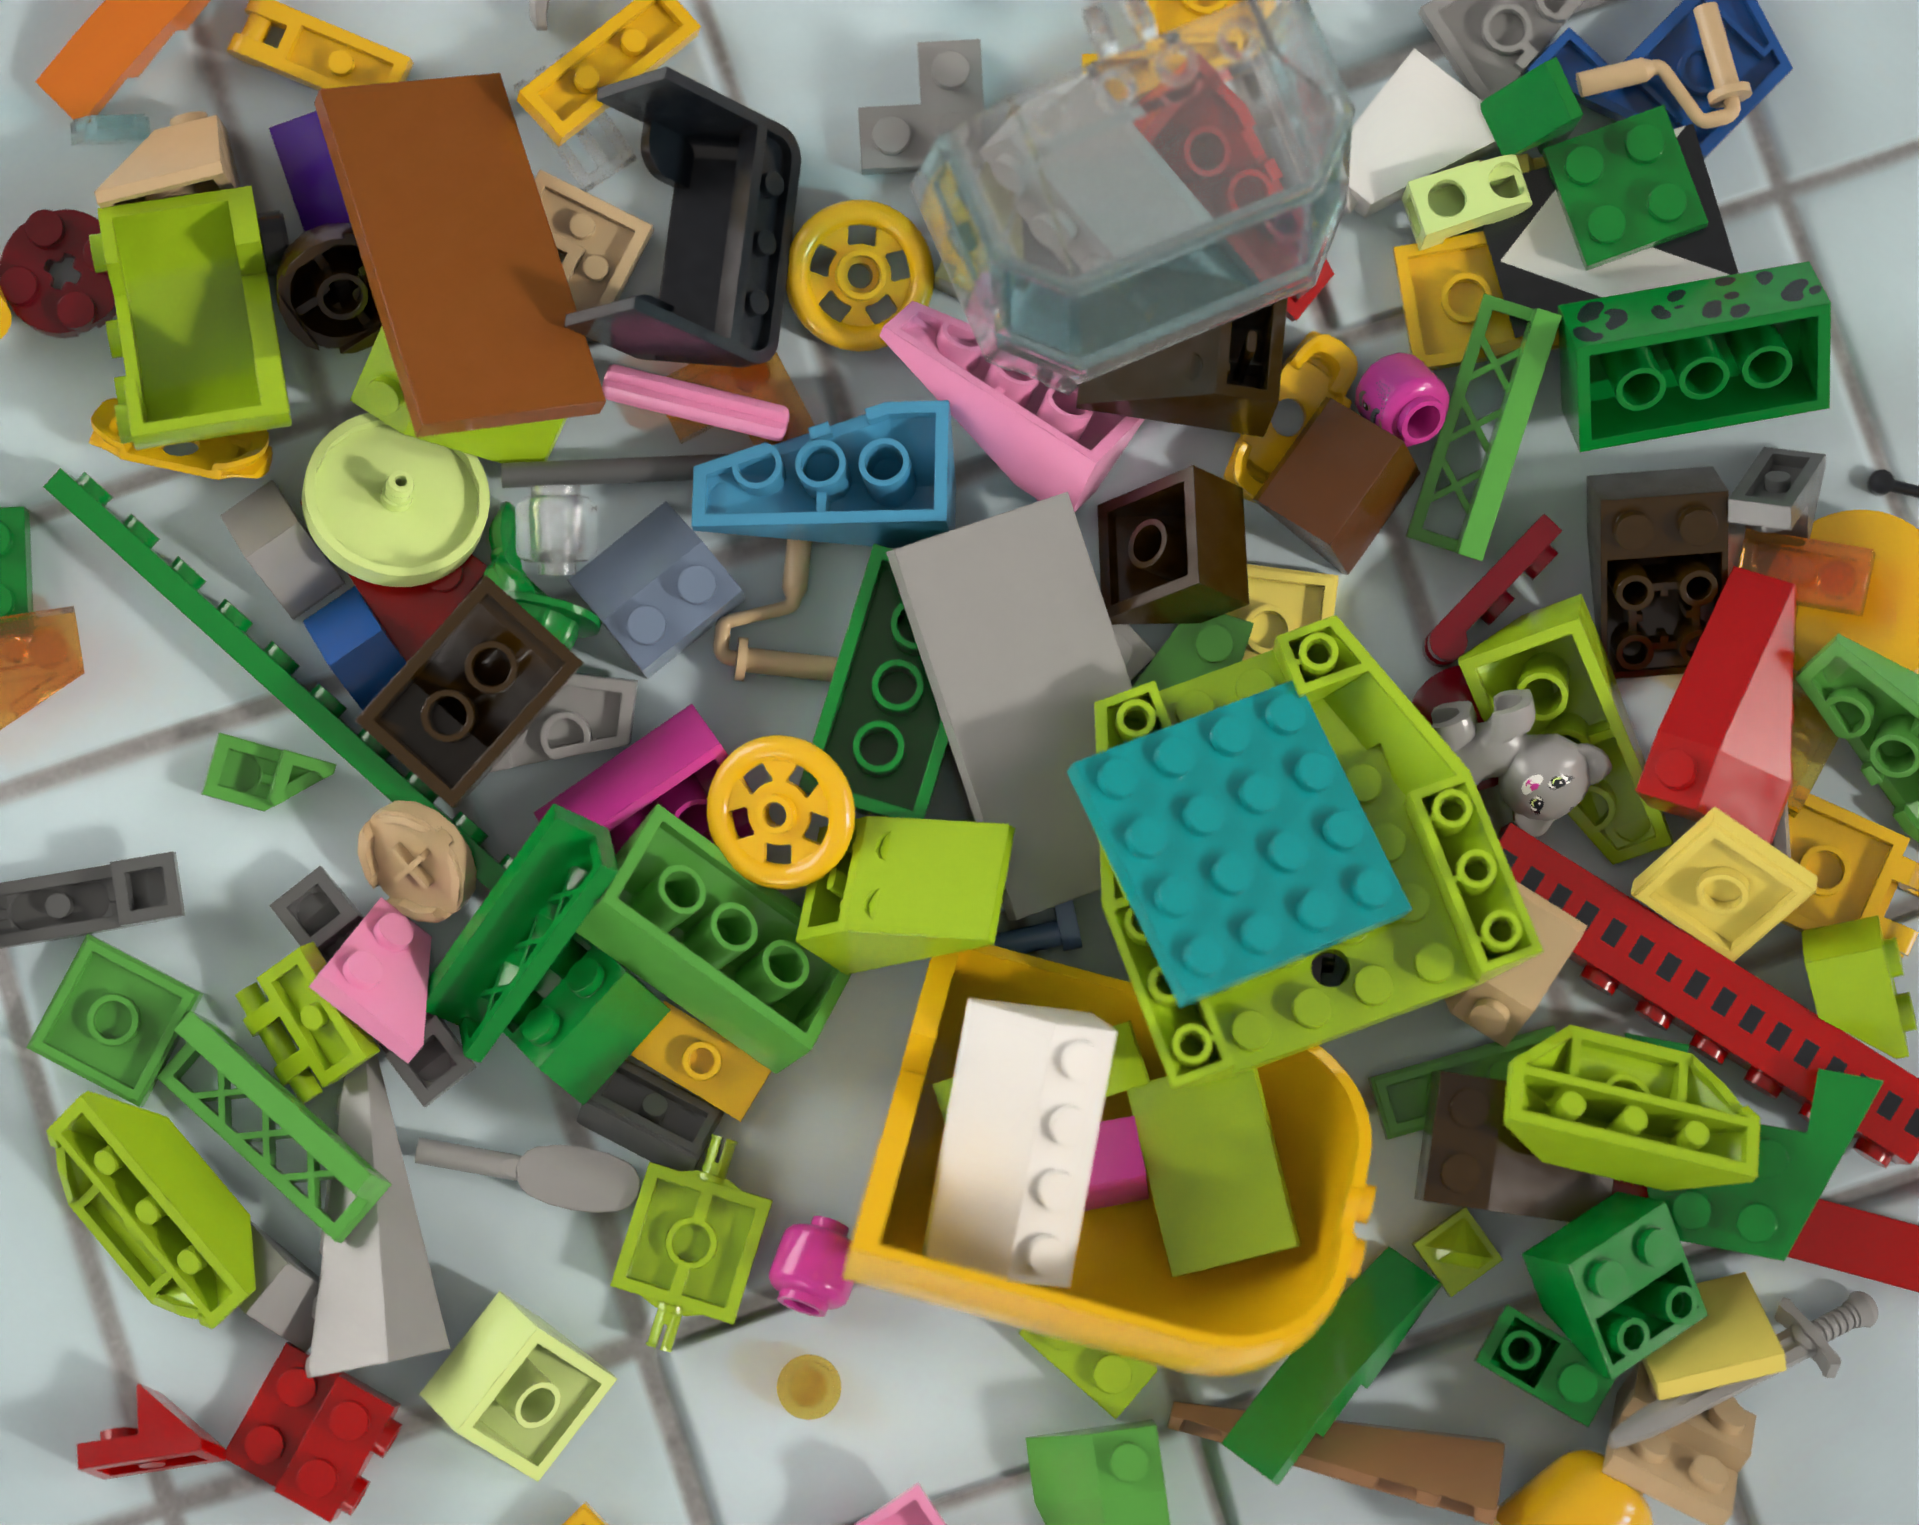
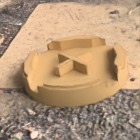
(417, 861)

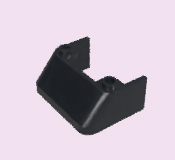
(726, 227)

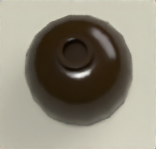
(327, 291)

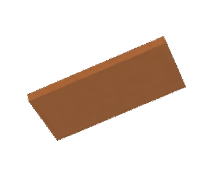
(458, 253)

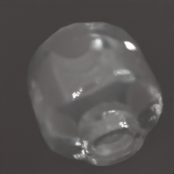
(556, 529)

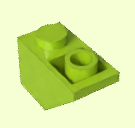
(1855, 986)

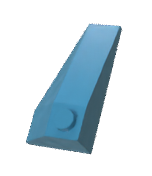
(849, 483)

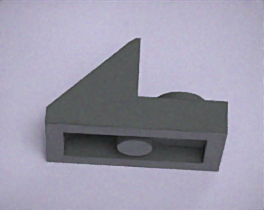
(1779, 492)

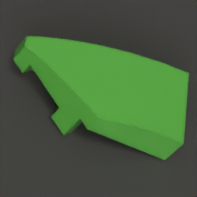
(259, 774)

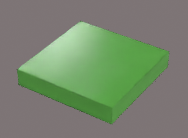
(114, 1020)

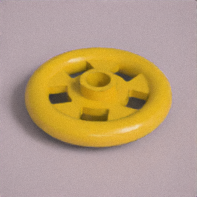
(830, 230)
(829, 799)

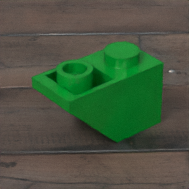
(1543, 1366)

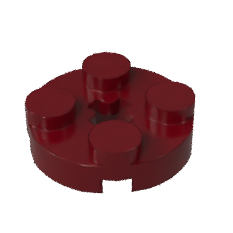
(26, 279)

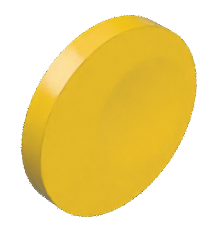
(1892, 600)

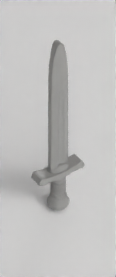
(1799, 1341)

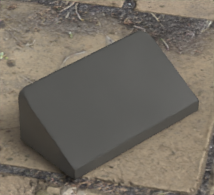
(651, 1117)

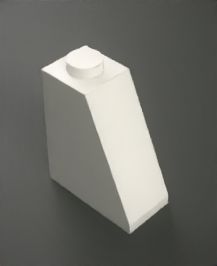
(1412, 130)

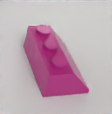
(663, 768)

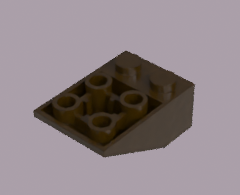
(1209, 381)
(1655, 564)

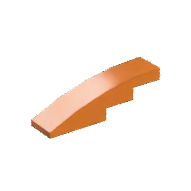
(110, 48)

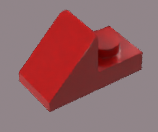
(161, 1442)

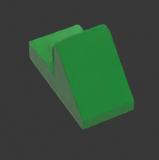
(1532, 110)

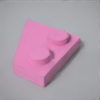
(382, 979)

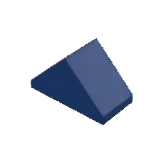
(355, 646)

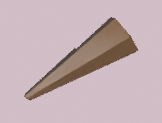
(1414, 1464)

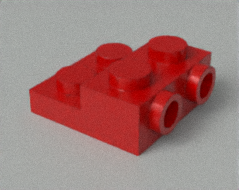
(314, 1435)

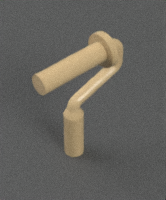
(1727, 90)
(773, 661)

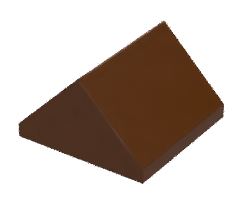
(1339, 483)

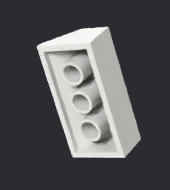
(1019, 1141)

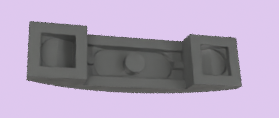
(90, 900)
(324, 914)

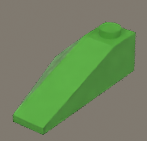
(1877, 712)
(1099, 1476)

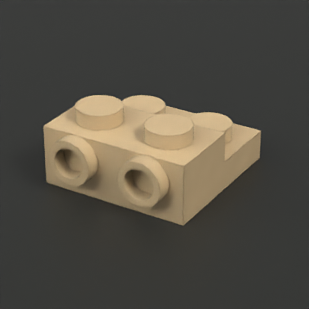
(1688, 1465)

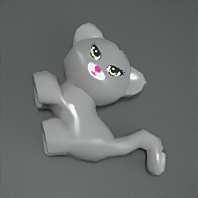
(1537, 773)

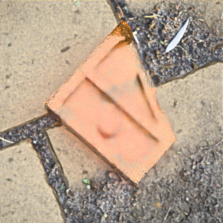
(36, 659)

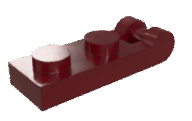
(1490, 594)

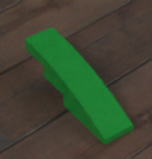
(1332, 1364)

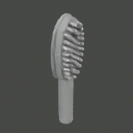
(553, 1174)

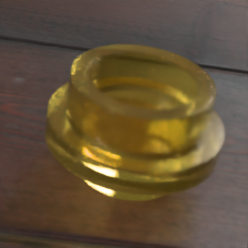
(809, 1386)

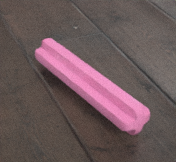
(695, 402)

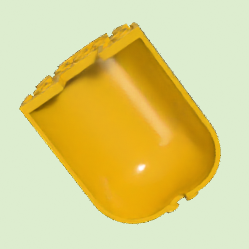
(1121, 1277)

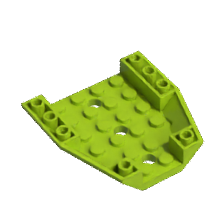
(1428, 820)

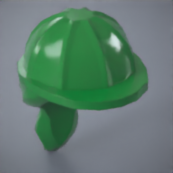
(558, 616)

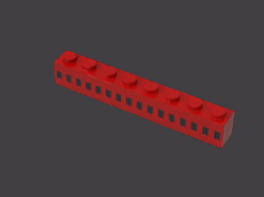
(1715, 1000)

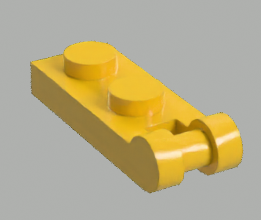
(314, 50)

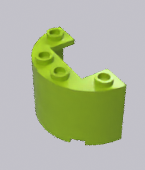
(191, 319)

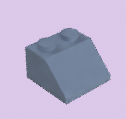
(657, 589)

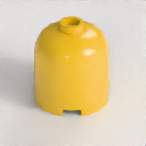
(1575, 1493)

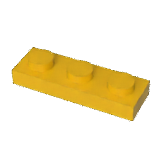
(625, 46)

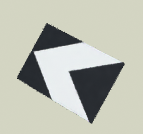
(1543, 267)

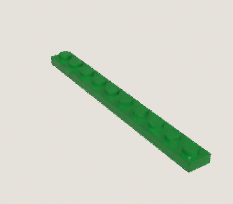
(268, 666)

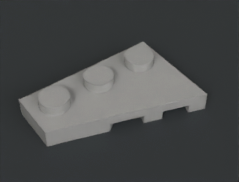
(1494, 39)
(581, 719)

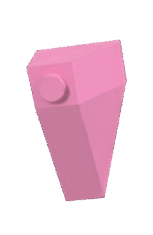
(1014, 418)

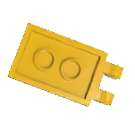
(1442, 297)
(1855, 868)

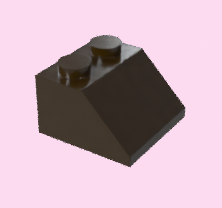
(1174, 550)

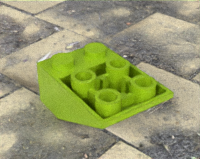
(907, 892)

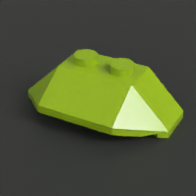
(1629, 1112)
(155, 1207)

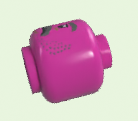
(1403, 398)

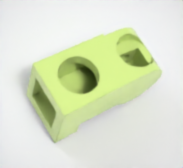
(1465, 199)

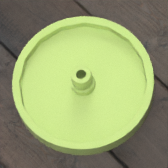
(393, 503)

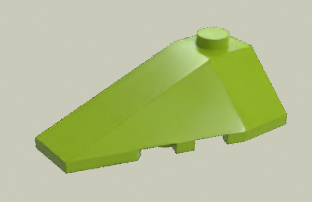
(1577, 697)

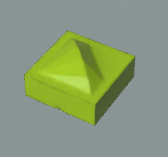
(1457, 1251)

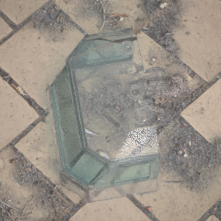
(1144, 190)

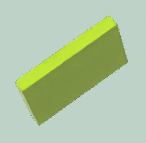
(1213, 1171)

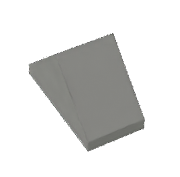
(281, 550)
(282, 1291)

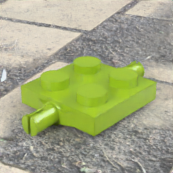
(691, 1243)

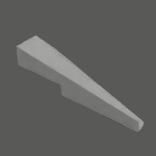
(377, 1284)

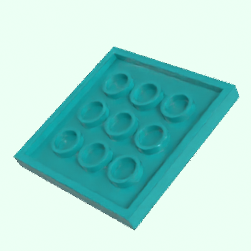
(1238, 842)

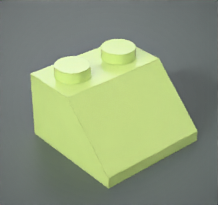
(517, 1387)

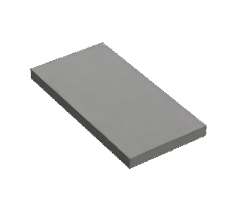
(1015, 667)

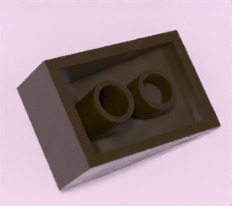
(469, 692)
(1482, 1165)

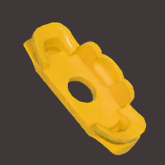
(1312, 372)
(217, 458)

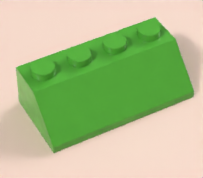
(714, 942)

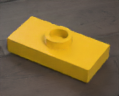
(703, 1062)

